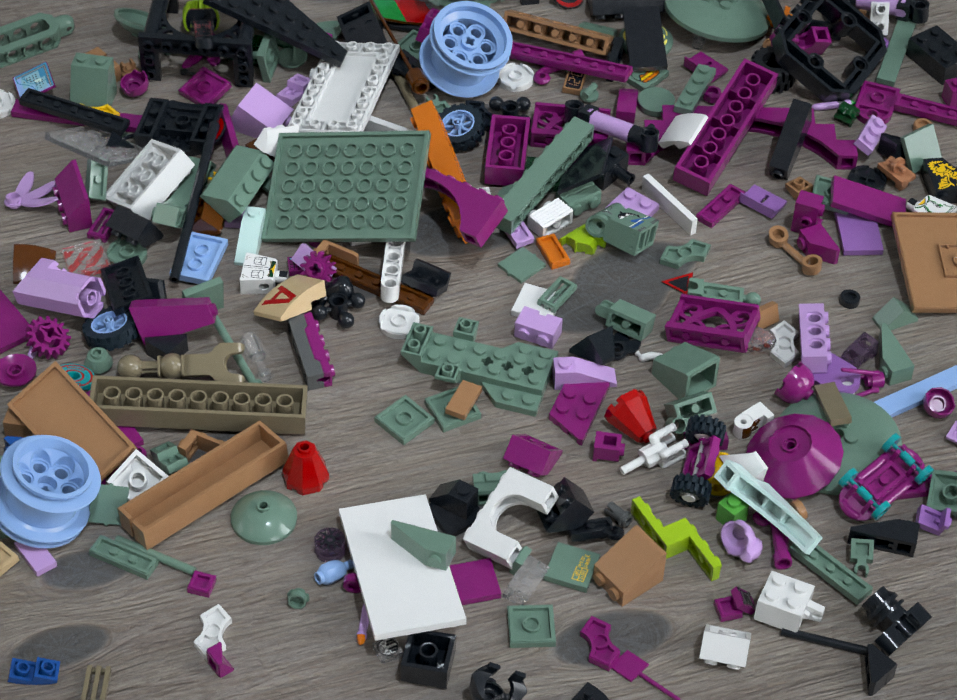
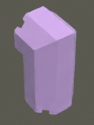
(60, 290)

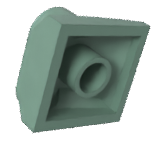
(943, 491)

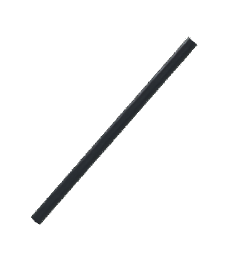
(194, 202)

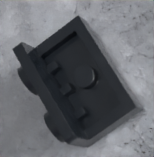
(427, 278)

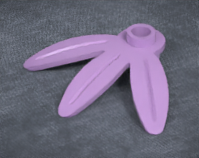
(24, 197)

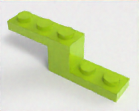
(676, 538)

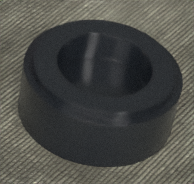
(849, 299)

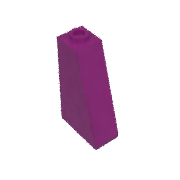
(172, 315)

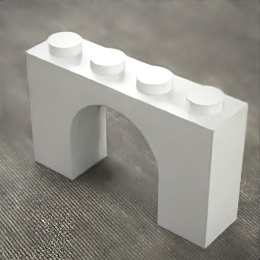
(512, 490)

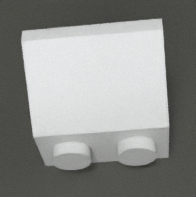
(725, 646)

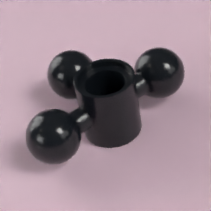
(510, 107)
(338, 308)

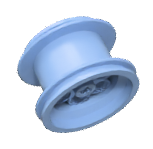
(465, 49)
(46, 490)

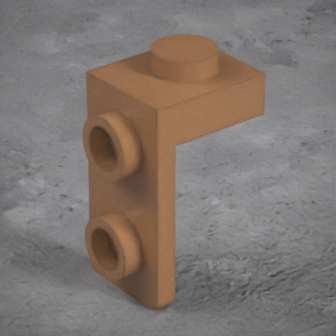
(338, 251)
(197, 440)

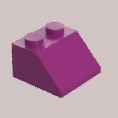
(531, 454)

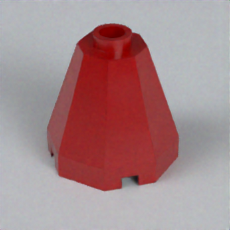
(632, 416)
(305, 469)

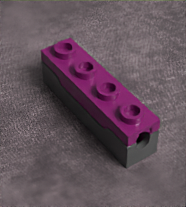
(310, 351)

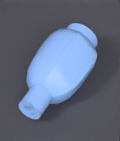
(332, 571)

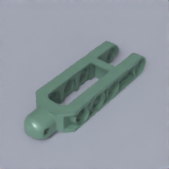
(47, 27)

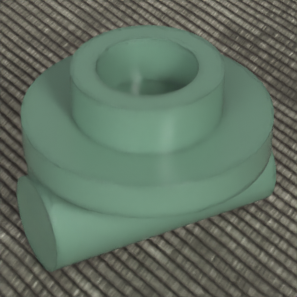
(590, 93)

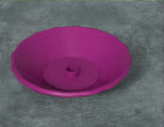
(805, 467)

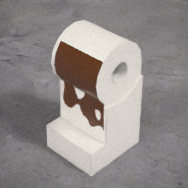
(751, 420)

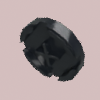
(868, 176)

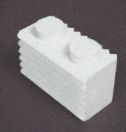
(550, 218)

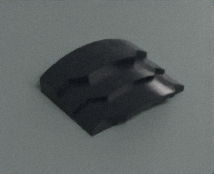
(177, 124)

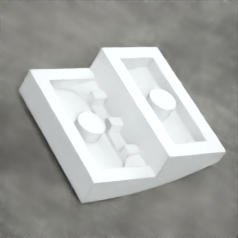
(683, 130)

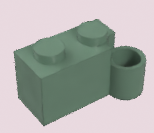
(683, 408)

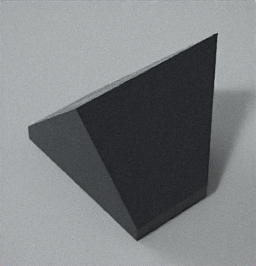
(596, 347)

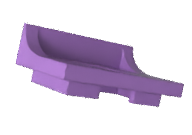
(756, 195)

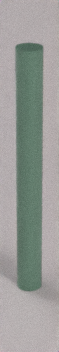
(165, 559)

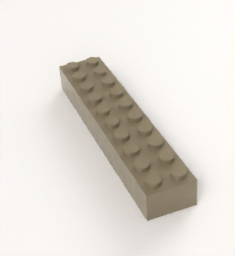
(200, 404)

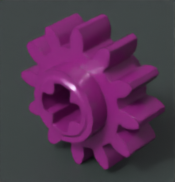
(323, 264)

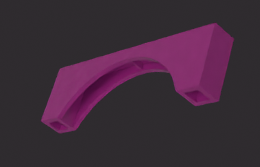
(478, 209)

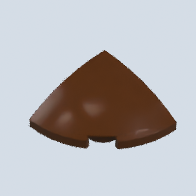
(26, 257)

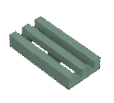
(560, 295)

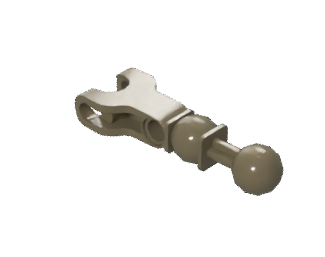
(190, 365)

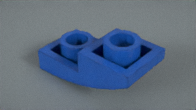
(33, 673)

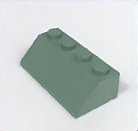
(237, 181)

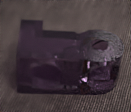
(859, 351)

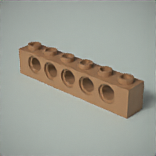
(558, 32)

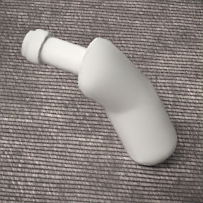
(647, 356)

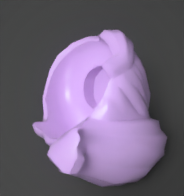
(740, 540)

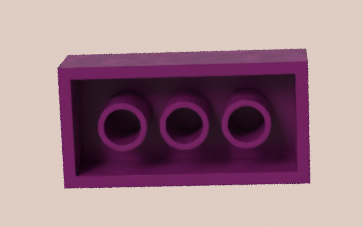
(506, 149)

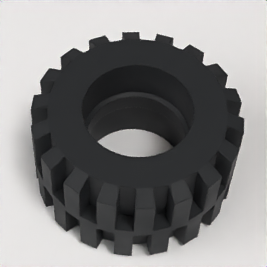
(766, 58)

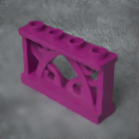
(554, 116)
(721, 337)

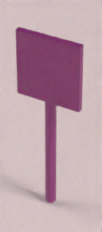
(631, 666)

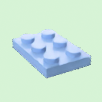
(202, 257)

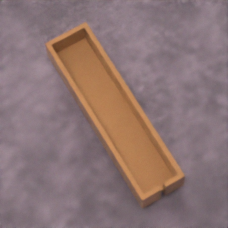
(203, 485)

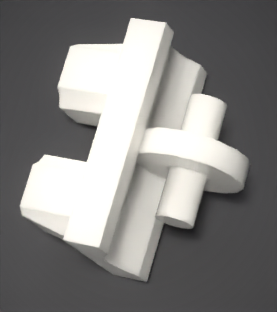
(880, 15)

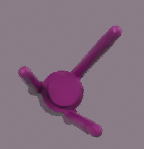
(872, 379)

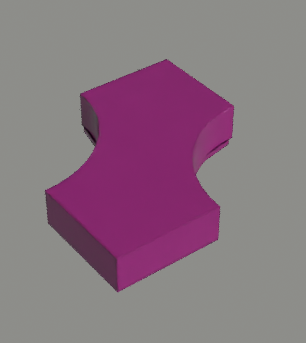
(602, 652)

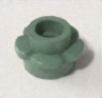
(297, 598)

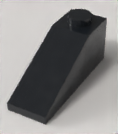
(890, 536)

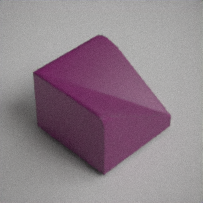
(217, 660)

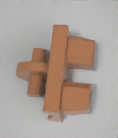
(895, 170)

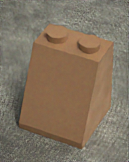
(630, 567)

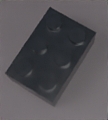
(934, 53)

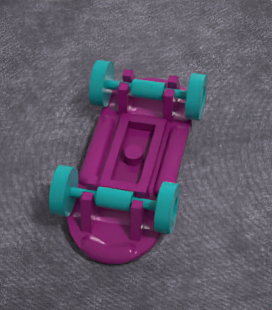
(878, 485)

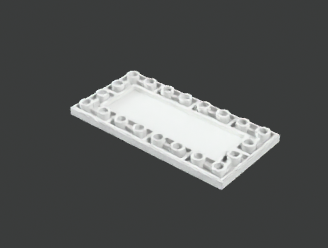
(346, 95)
(395, 586)

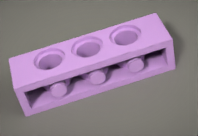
(813, 337)

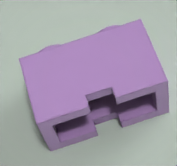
(538, 328)

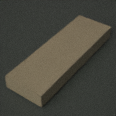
(832, 404)

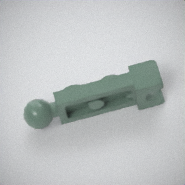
(711, 290)

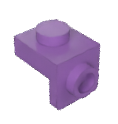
(933, 520)

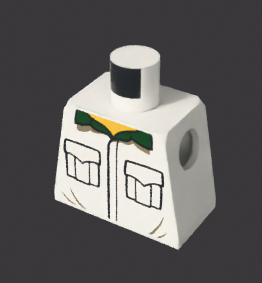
(260, 274)

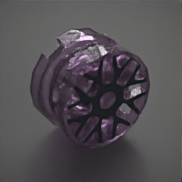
(333, 538)

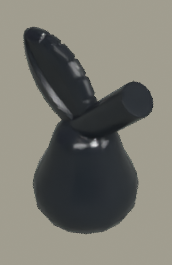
(340, 284)

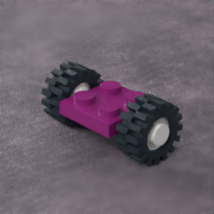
(691, 485)

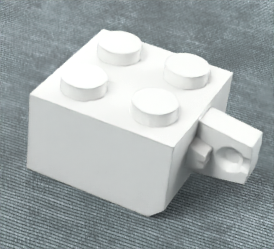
(787, 602)

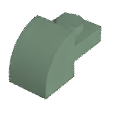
(168, 458)

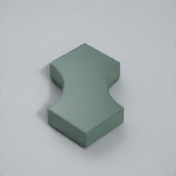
(678, 255)

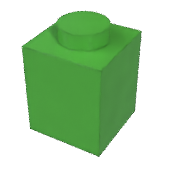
(731, 509)

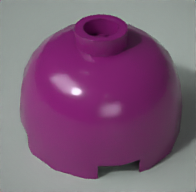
(796, 385)

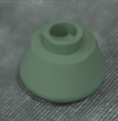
(98, 360)

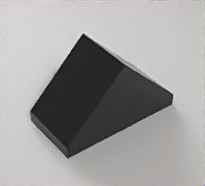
(890, 146)
(166, 344)
(878, 668)

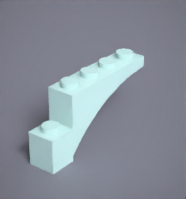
(769, 504)

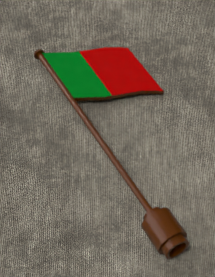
(405, 12)

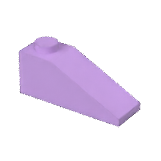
(577, 370)

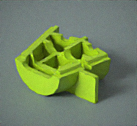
(582, 241)

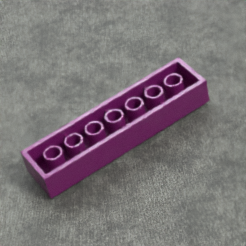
(725, 127)

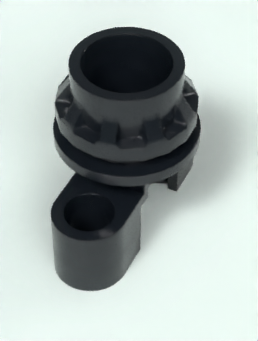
(894, 619)

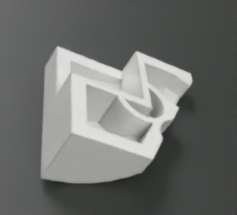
(269, 136)

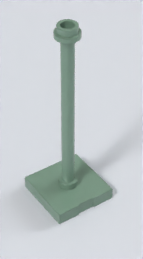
(267, 57)
(215, 291)

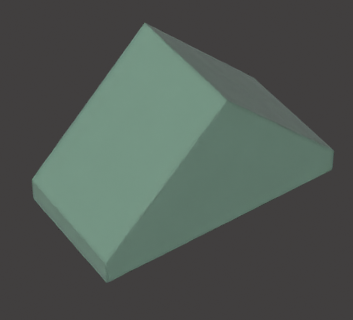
(895, 315)

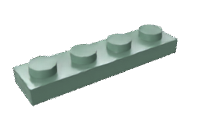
(695, 89)
(834, 573)

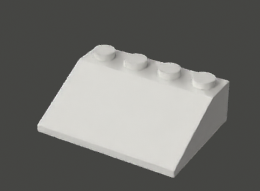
(150, 178)

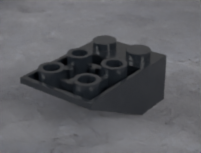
(362, 25)

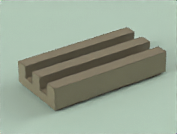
(98, 671)

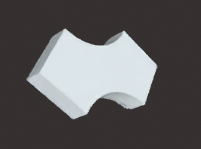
(784, 350)
(214, 624)

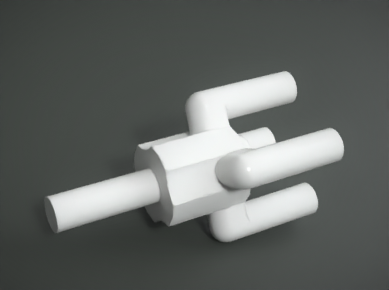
(658, 452)

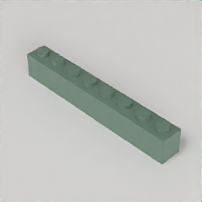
(545, 172)

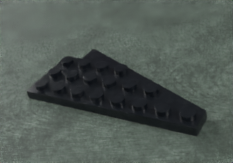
(284, 22)

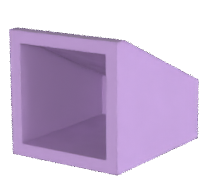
(259, 111)

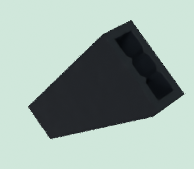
(791, 139)

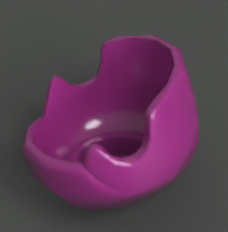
(134, 83)
(938, 403)

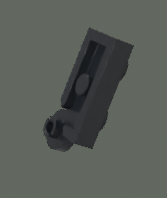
(596, 528)

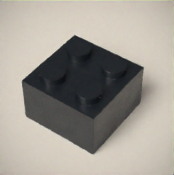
(428, 658)

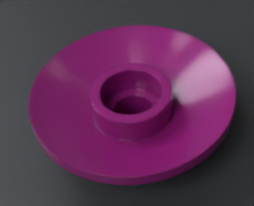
(17, 370)

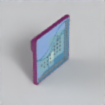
(36, 78)

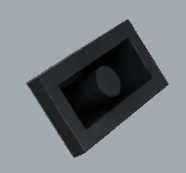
(456, 498)

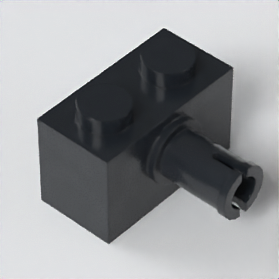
(615, 169)

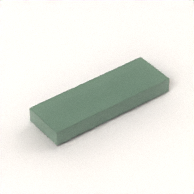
(123, 557)

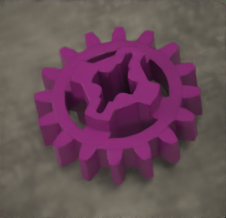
(47, 337)

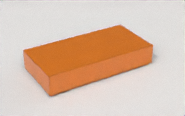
(552, 251)

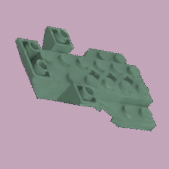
(510, 375)

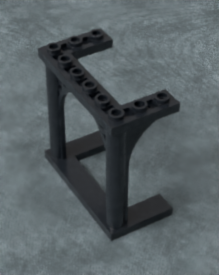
(156, 41)

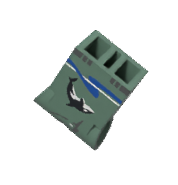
(623, 228)

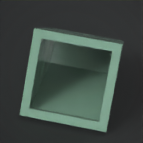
(92, 80)
(686, 370)

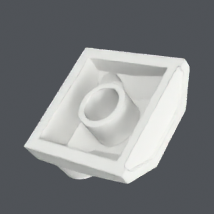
(137, 474)

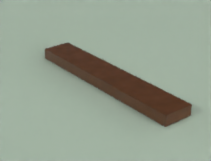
(371, 283)

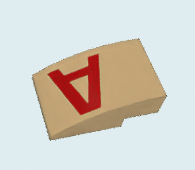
(291, 298)

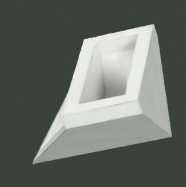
(751, 462)

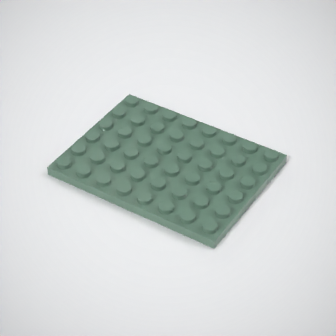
(347, 186)

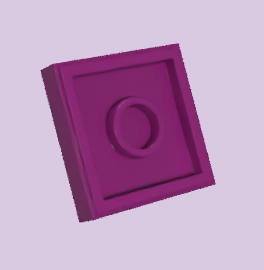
(205, 87)

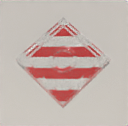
(86, 258)

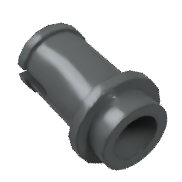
(622, 517)

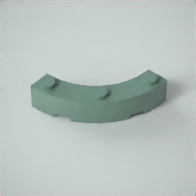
(174, 209)

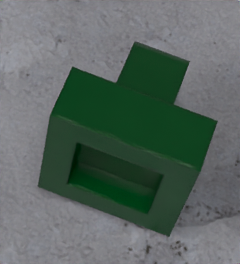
(846, 113)

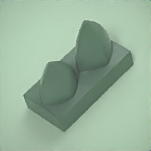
(96, 180)

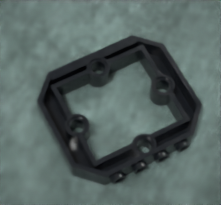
(809, 68)

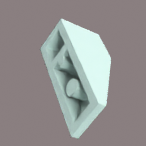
(250, 233)

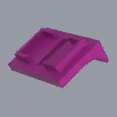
(701, 58)

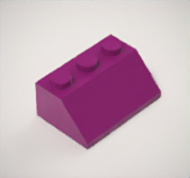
(72, 198)

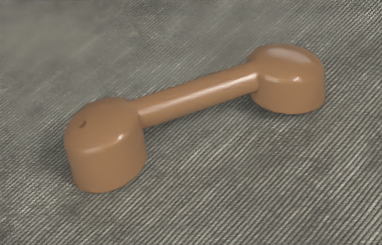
(810, 264)

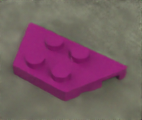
(577, 408)

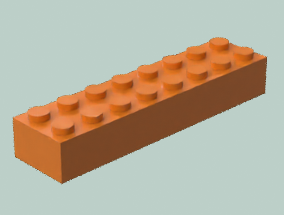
(440, 155)

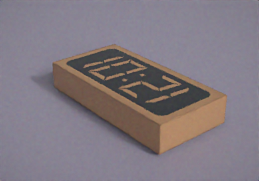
(574, 83)

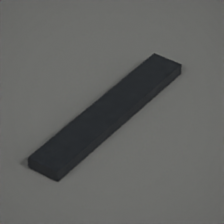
(74, 112)

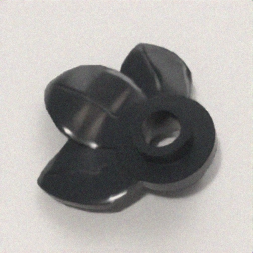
(624, 346)

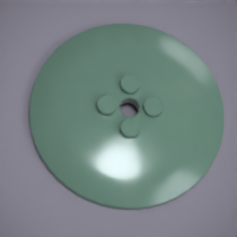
(721, 19)
(861, 438)

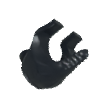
(486, 688)

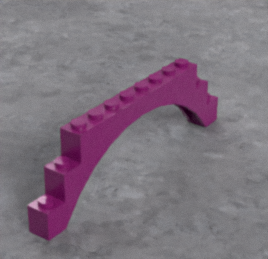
(770, 121)

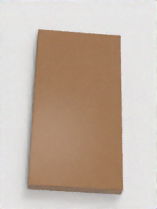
(60, 408)

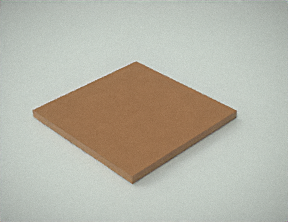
(928, 259)

